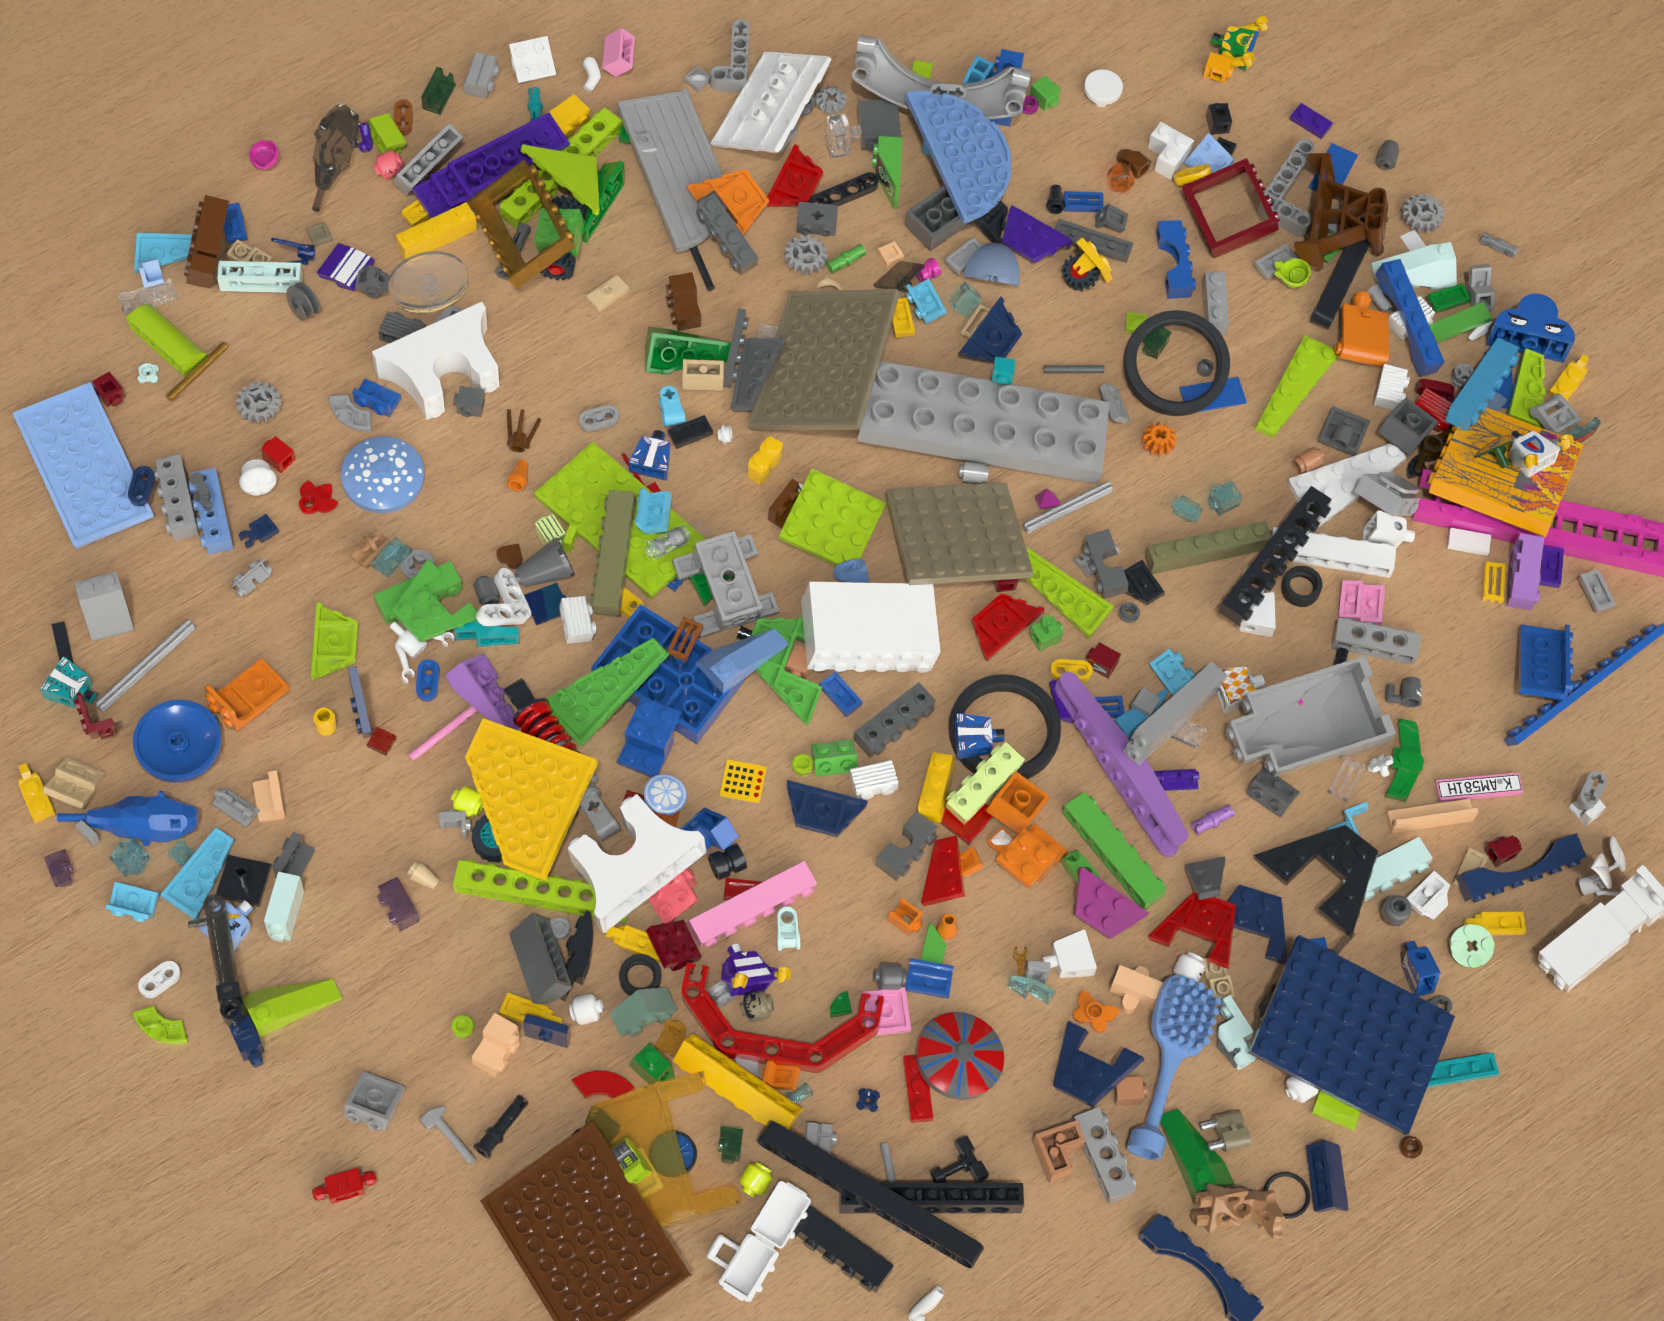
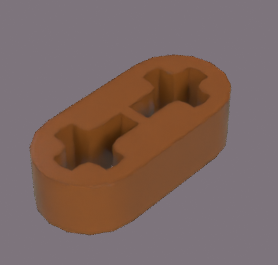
(407, 117)

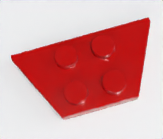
(795, 181)
(1002, 622)

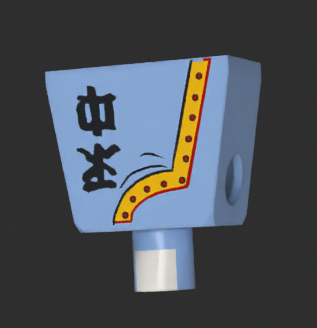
(238, 922)

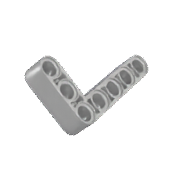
(1291, 171)

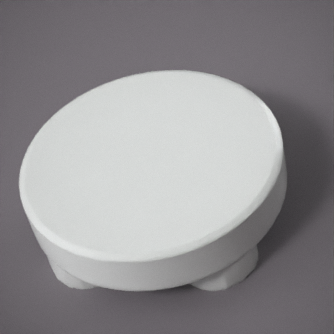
(1103, 87)

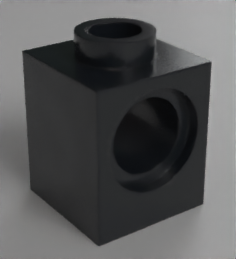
(1219, 118)

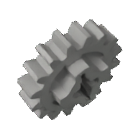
(1423, 212)
(805, 253)
(257, 399)

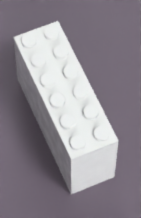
(870, 626)

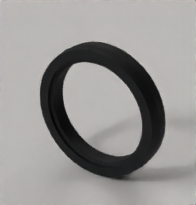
(1191, 321)
(1025, 688)

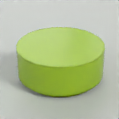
(802, 764)
(462, 1026)

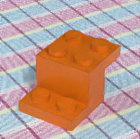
(1031, 855)

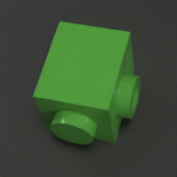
(1046, 93)

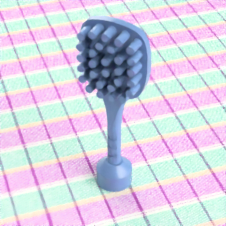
(1182, 1027)

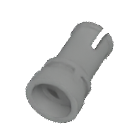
(1379, 299)

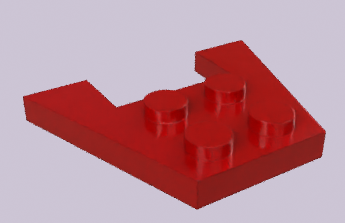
(1204, 918)

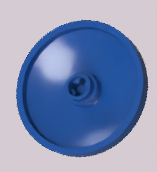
(177, 741)

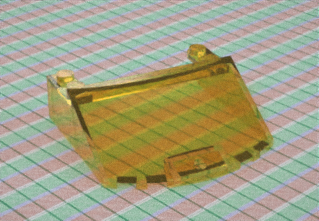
(648, 1124)

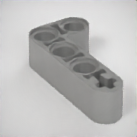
(739, 62)

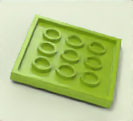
(831, 519)

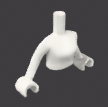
(408, 644)

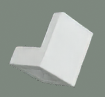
(1587, 815)

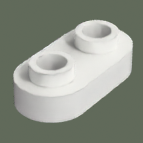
(158, 978)

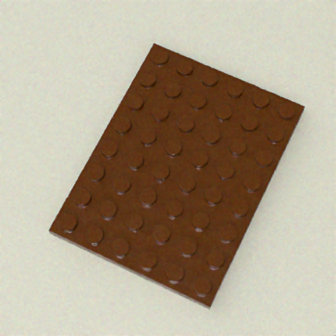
(585, 1233)

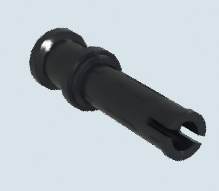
(495, 1134)

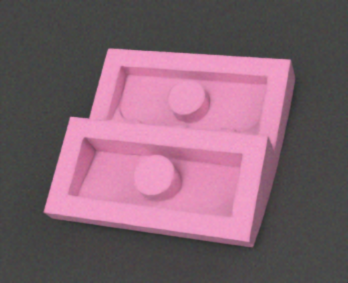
(1362, 602)

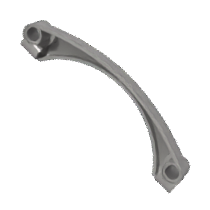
(892, 80)

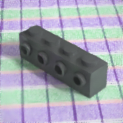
(726, 234)
(894, 720)

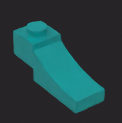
(1003, 370)
(488, 634)

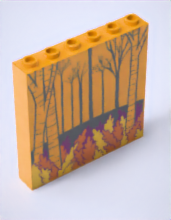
(1498, 491)

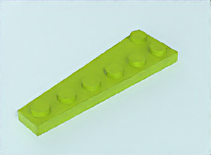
(1068, 596)

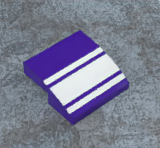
(344, 265)

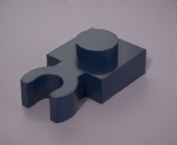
(261, 529)

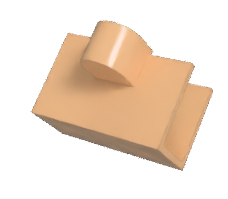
(1135, 988)

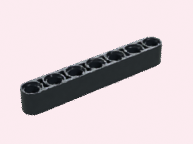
(1340, 283)

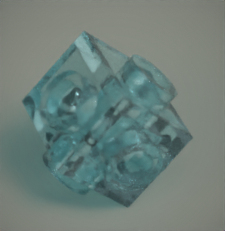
(129, 858)

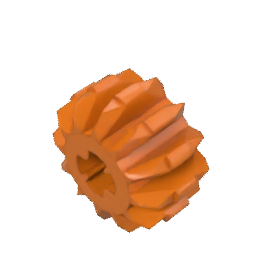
(1159, 439)

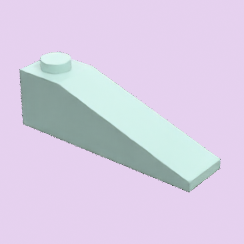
(1427, 266)

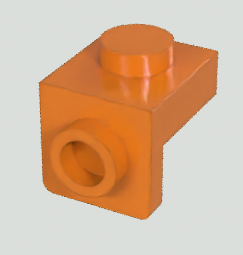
(781, 1076)

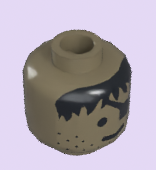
(757, 1006)

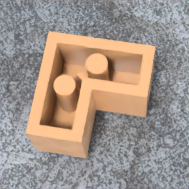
(499, 1041)

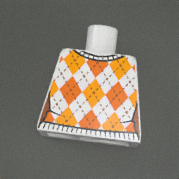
(1236, 686)

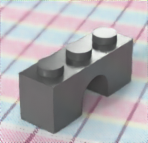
(1109, 580)
(896, 860)

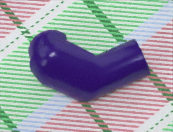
(366, 144)

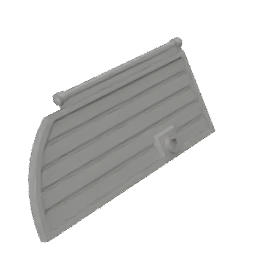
(672, 156)

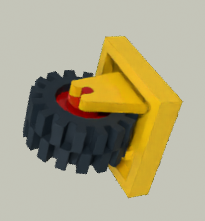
(1084, 268)

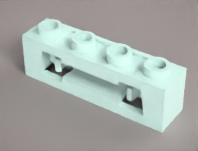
(258, 276)

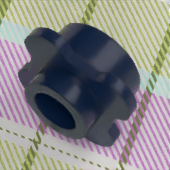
(868, 1094)

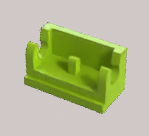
(386, 134)

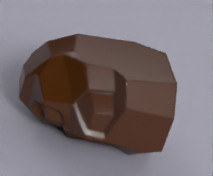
(1136, 160)

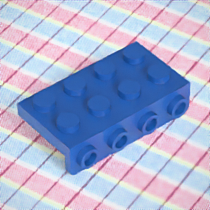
(1545, 661)

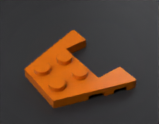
(737, 193)

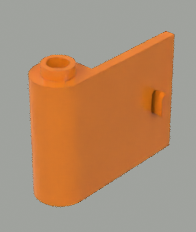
(1364, 336)

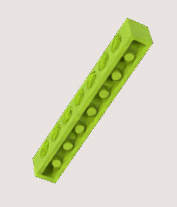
(596, 141)
(529, 896)

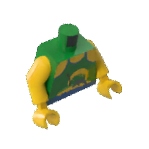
(1240, 42)

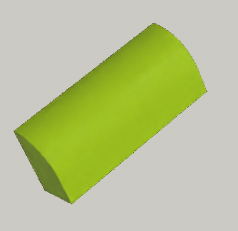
(165, 339)

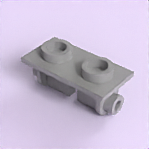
(257, 571)
(235, 806)

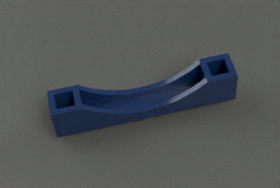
(1481, 881)
(1165, 1239)

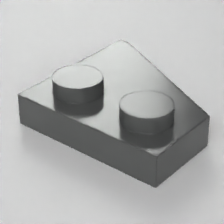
(1206, 877)

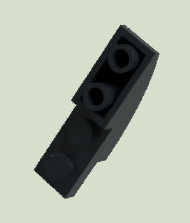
(580, 950)

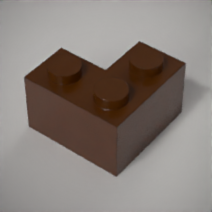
(683, 301)

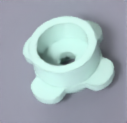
(148, 368)

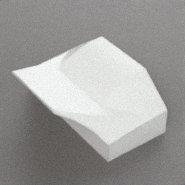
(1430, 896)

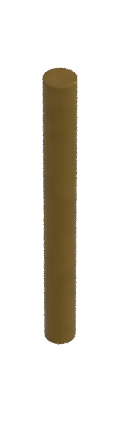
(197, 371)

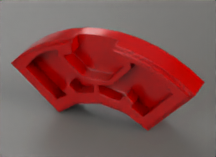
(602, 1083)

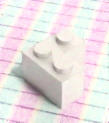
(1172, 149)

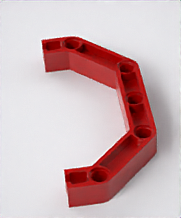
(790, 1053)

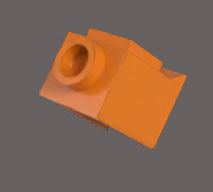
(911, 912)

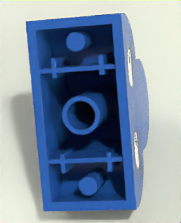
(1534, 327)

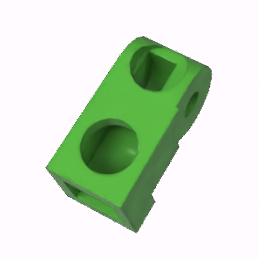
(1075, 860)

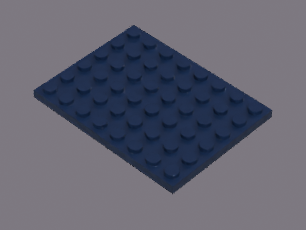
(1352, 1034)

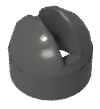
(1203, 369)

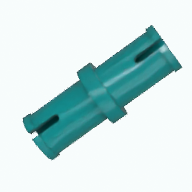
(534, 104)

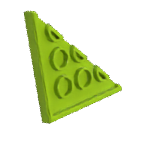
(571, 171)

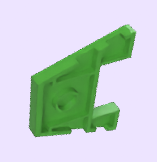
(424, 613)

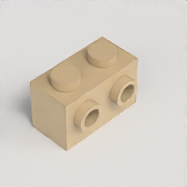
(703, 375)

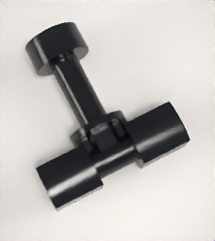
(966, 1161)

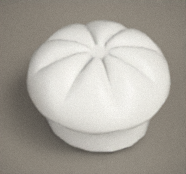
(257, 478)

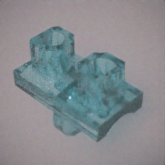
(391, 557)

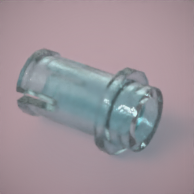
(800, 1094)

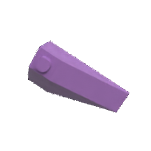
(478, 685)

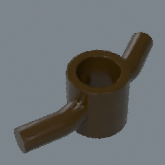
(1430, 449)

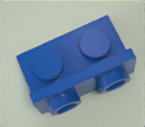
(376, 397)

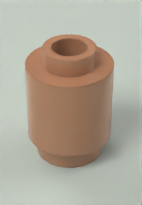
(1308, 460)

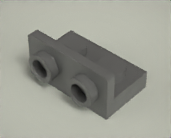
(1272, 792)

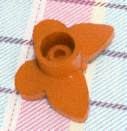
(1094, 1012)

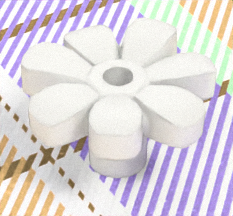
(1380, 764)

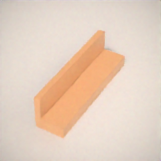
(1431, 816)

